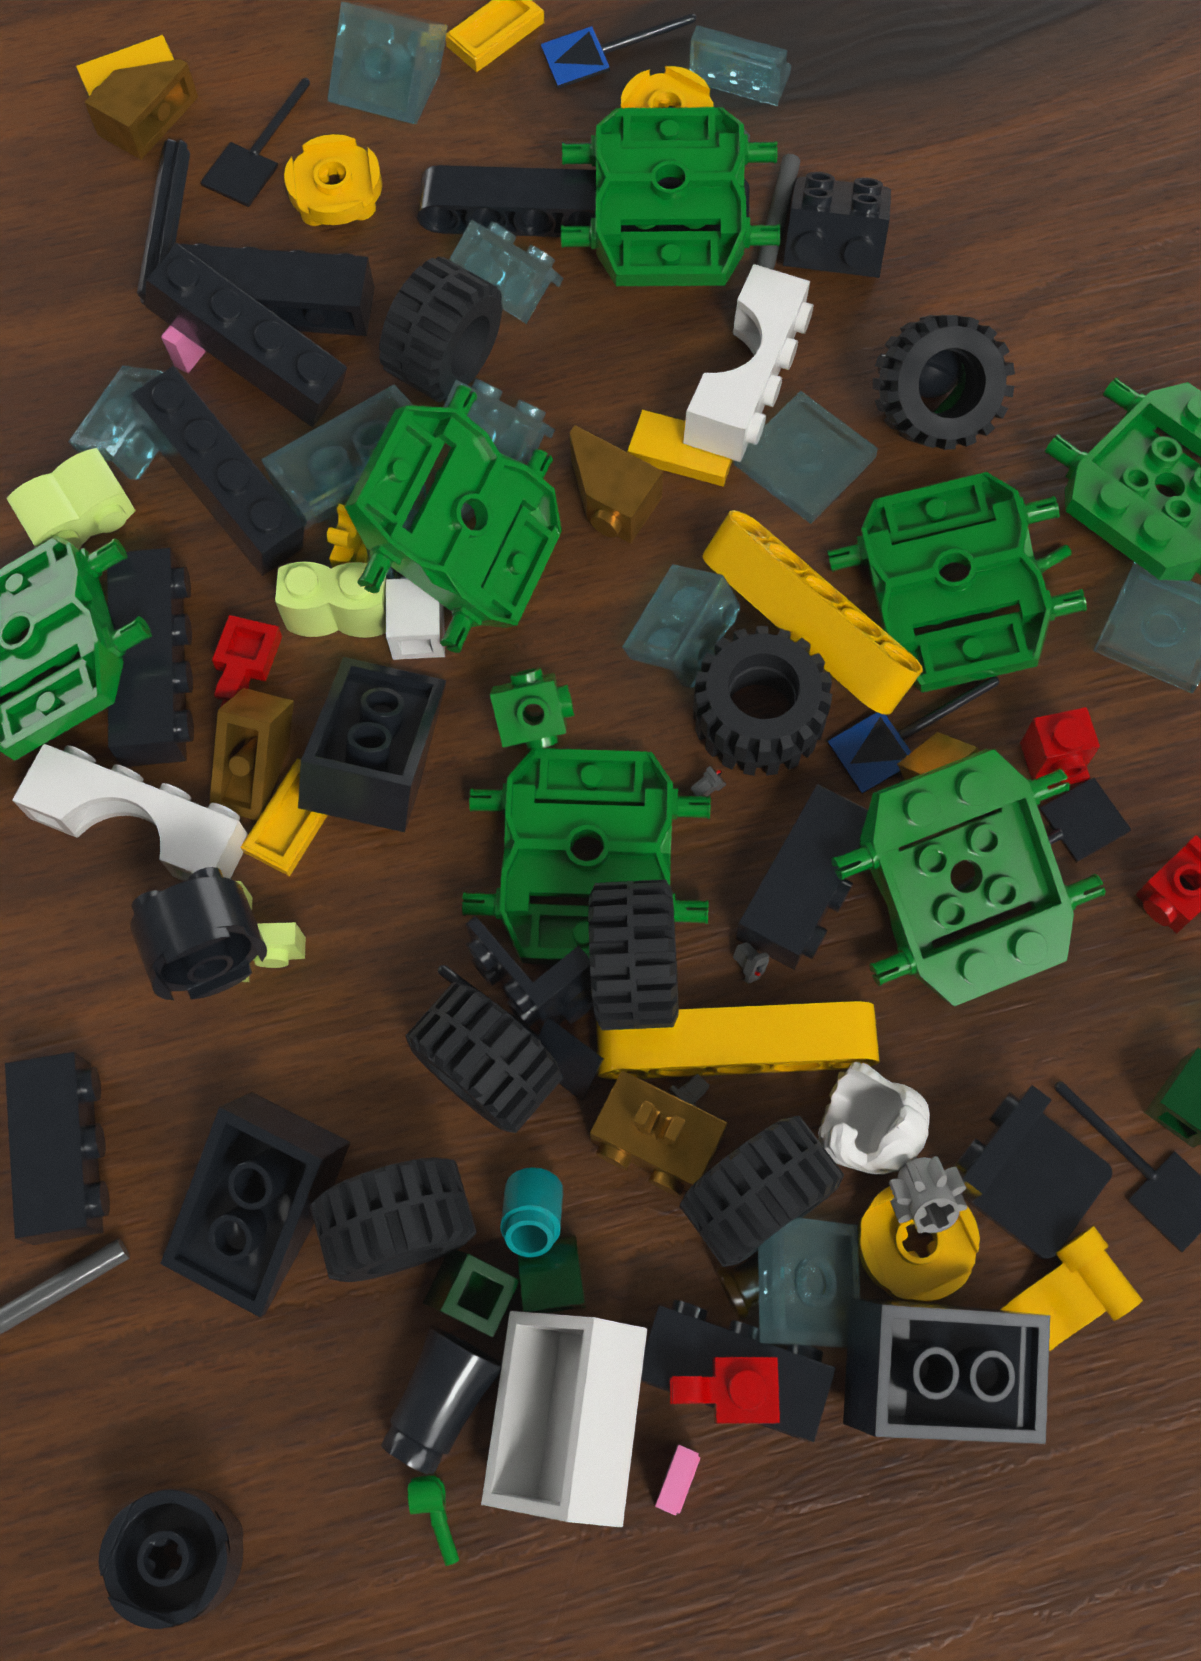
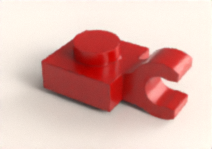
(244, 653)
(741, 1390)

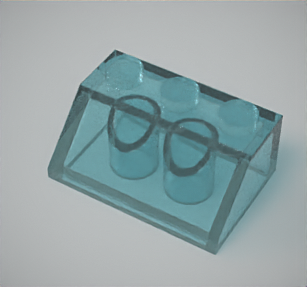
(328, 461)

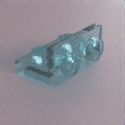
(739, 65)
(516, 273)
(113, 426)
(511, 429)
(683, 622)

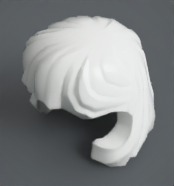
(873, 1122)

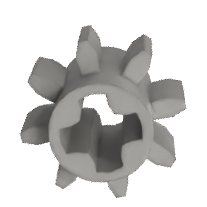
(928, 1195)

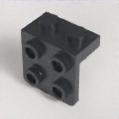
(838, 225)
(557, 994)
(1032, 1174)

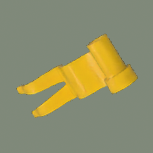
(1078, 1289)

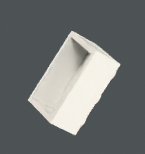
(565, 1418)

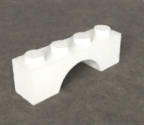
(730, 404)
(75, 793)

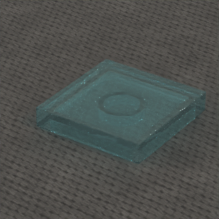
(806, 457)
(1156, 628)
(807, 1283)

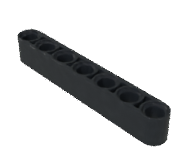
(519, 200)

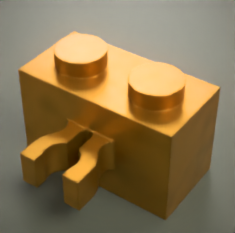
(656, 1134)

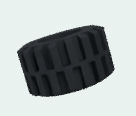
(440, 328)
(983, 388)
(767, 662)
(633, 955)
(484, 1057)
(760, 1189)
(392, 1219)

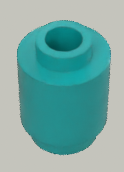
(532, 1211)

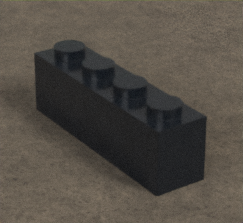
(299, 287)
(244, 335)
(217, 470)
(149, 710)

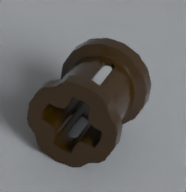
(741, 1286)

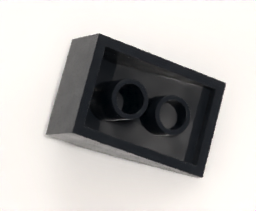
(370, 745)
(252, 1200)
(946, 1372)

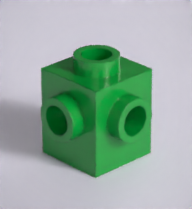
(519, 725)

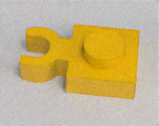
(346, 541)

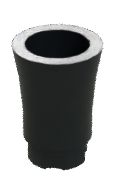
(438, 1400)

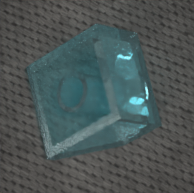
(385, 61)

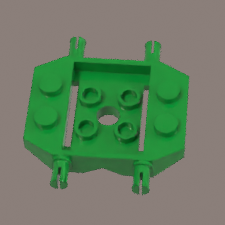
(708, 156)
(1116, 481)
(986, 530)
(474, 573)
(63, 605)
(550, 805)
(1010, 867)

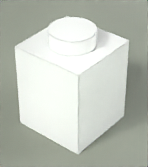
(413, 621)

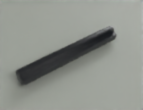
(165, 208)

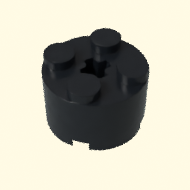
(196, 935)
(139, 1572)

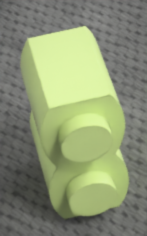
(72, 501)
(326, 600)

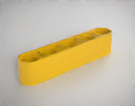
(810, 608)
(745, 1041)

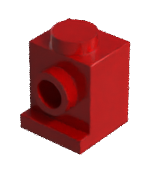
(1061, 742)
(1164, 895)

